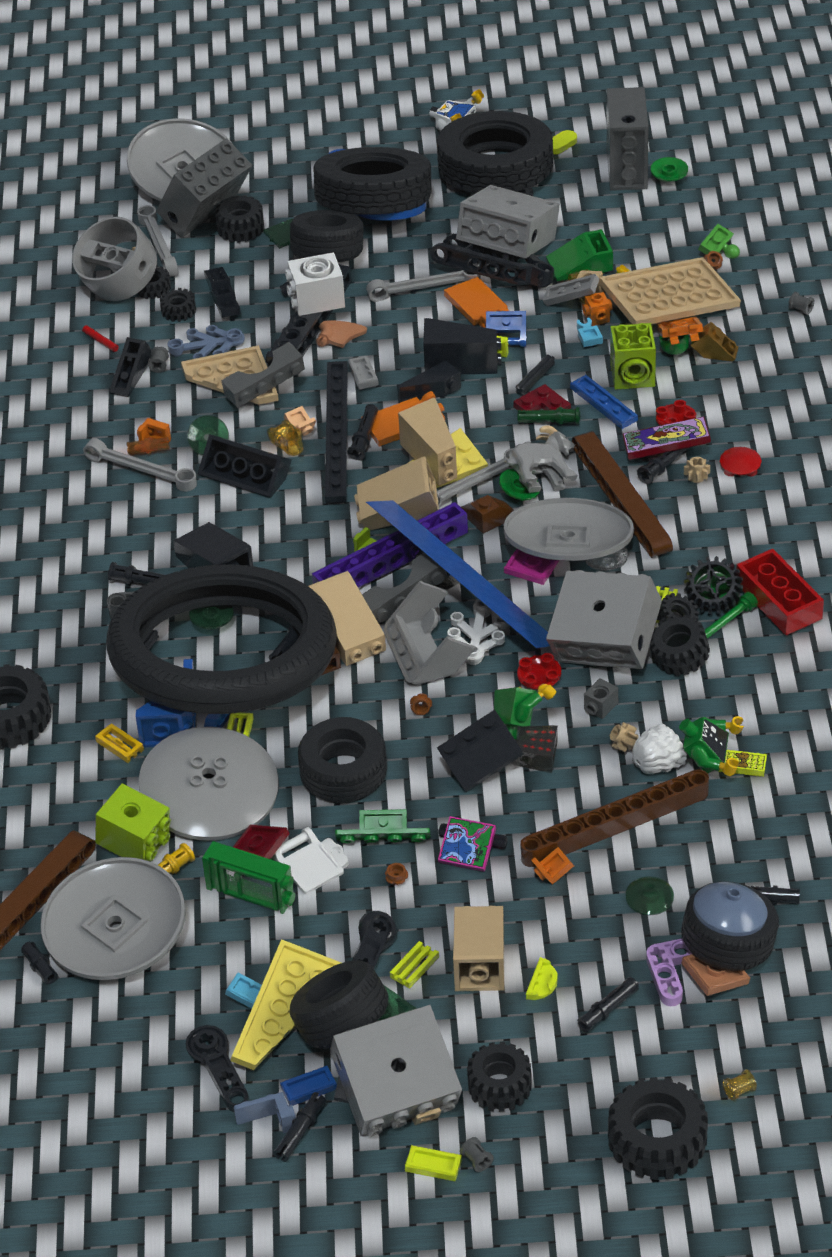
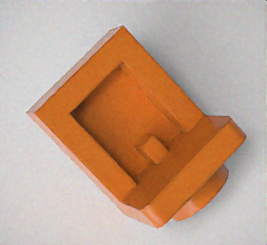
(153, 429)
(553, 866)

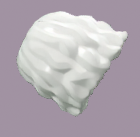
(658, 750)

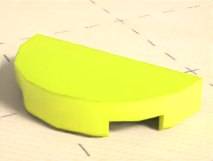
(543, 980)

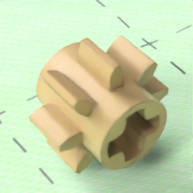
(696, 469)
(623, 737)

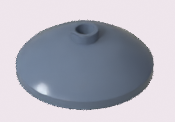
(730, 909)

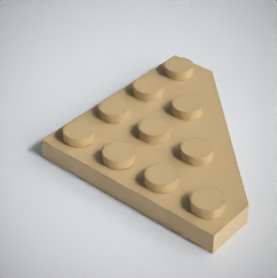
(212, 369)

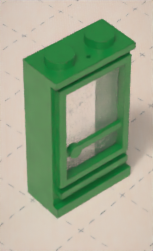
(248, 877)

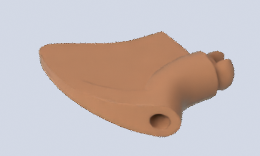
(338, 332)

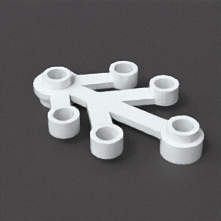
(477, 632)

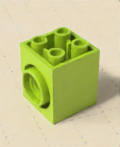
(632, 356)
(132, 824)

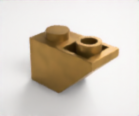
(715, 344)

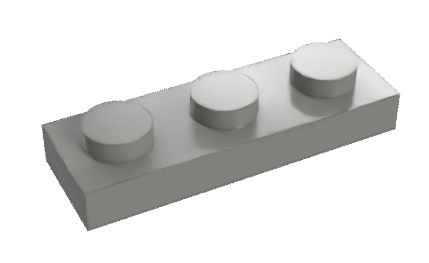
(571, 290)

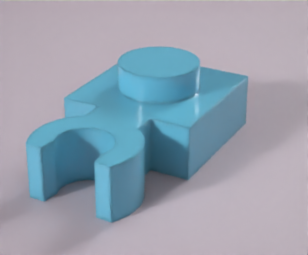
(589, 334)

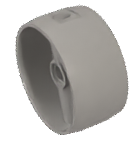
(131, 267)

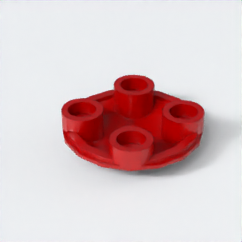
(674, 413)
(740, 461)
(538, 670)

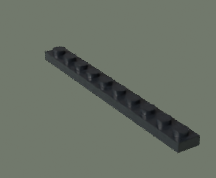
(336, 432)

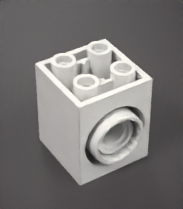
(315, 284)

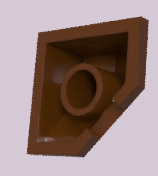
(487, 512)

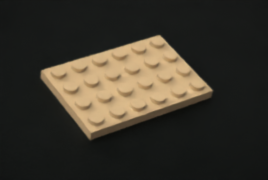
(669, 291)

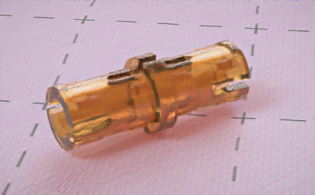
(148, 445)

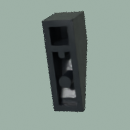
(130, 366)
(440, 379)

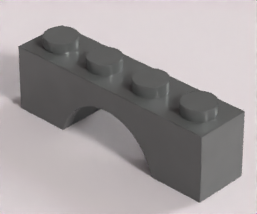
(244, 387)
(385, 601)

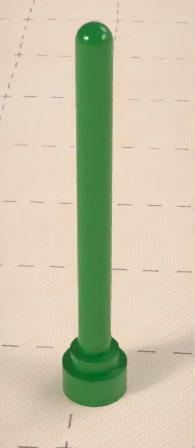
(746, 603)

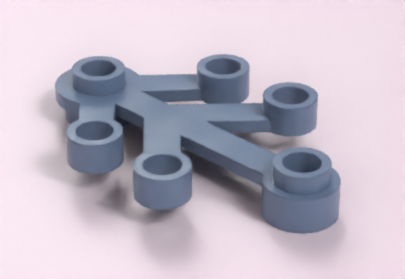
(208, 342)

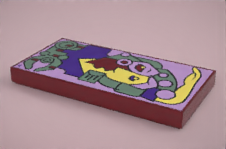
(666, 438)

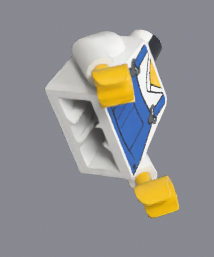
(453, 110)

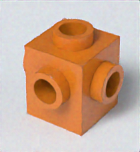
(597, 308)

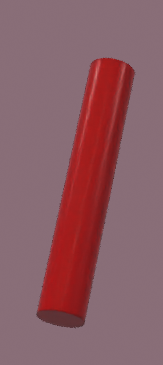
(100, 338)

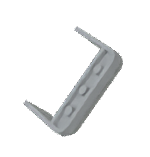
(411, 638)

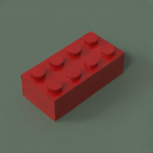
(781, 592)

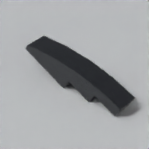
(222, 292)

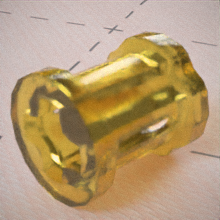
(739, 1084)

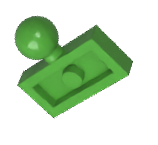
(718, 241)

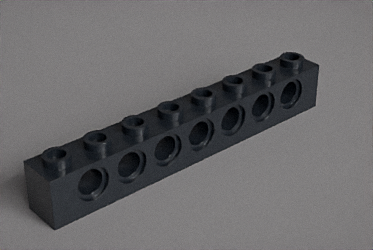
(304, 329)

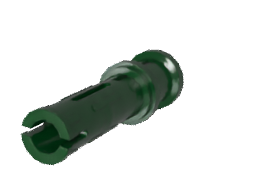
(555, 416)

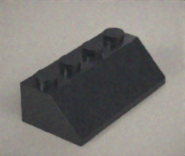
(243, 466)

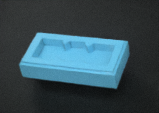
(243, 990)

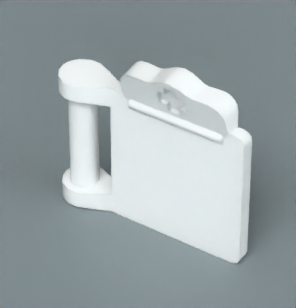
(314, 863)

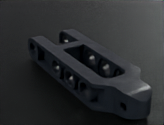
(467, 254)

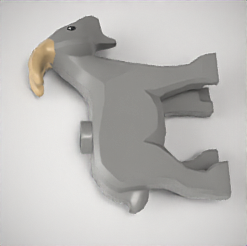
(543, 458)

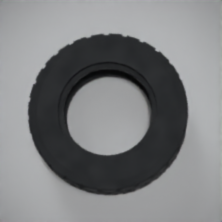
(469, 170)
(372, 180)

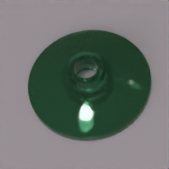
(204, 426)
(211, 617)
(649, 895)

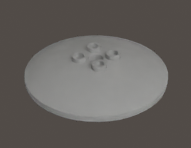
(164, 147)
(568, 529)
(215, 807)
(105, 892)

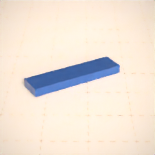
(604, 401)

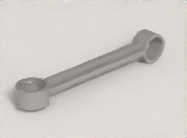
(148, 216)
(418, 283)
(141, 465)
(474, 478)

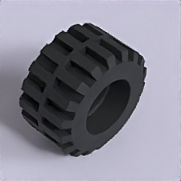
(239, 218)
(681, 658)
(499, 1092)

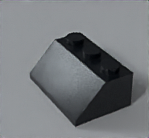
(480, 750)

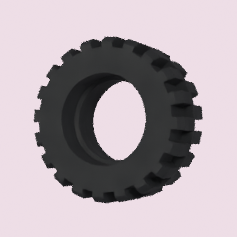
(33, 712)
(656, 1155)

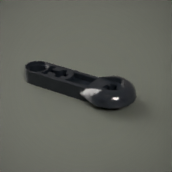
(372, 942)
(216, 1061)

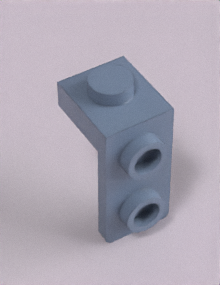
(264, 1107)

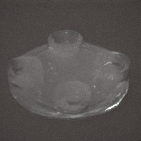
(610, 561)

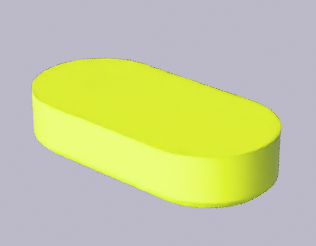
(564, 141)

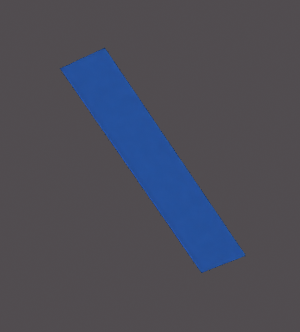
(462, 572)

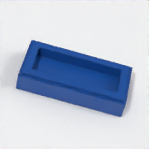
(301, 1087)

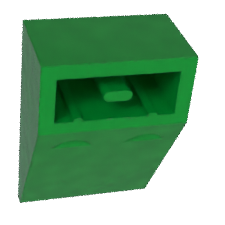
(584, 252)

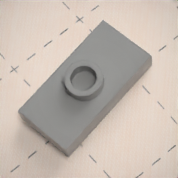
(363, 372)

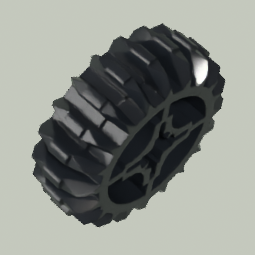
(722, 583)

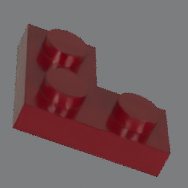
(541, 398)

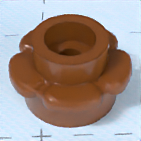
(716, 256)
(420, 709)
(396, 874)

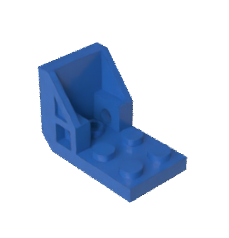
(159, 722)

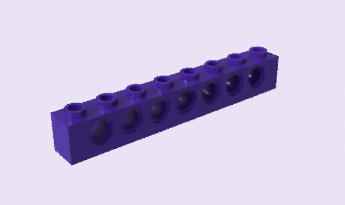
(396, 548)

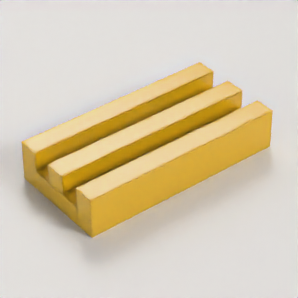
(116, 745)

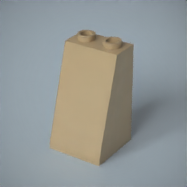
(427, 435)
(409, 486)
(356, 627)
(478, 948)

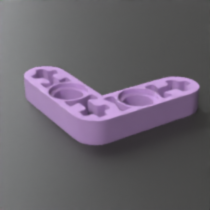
(669, 959)

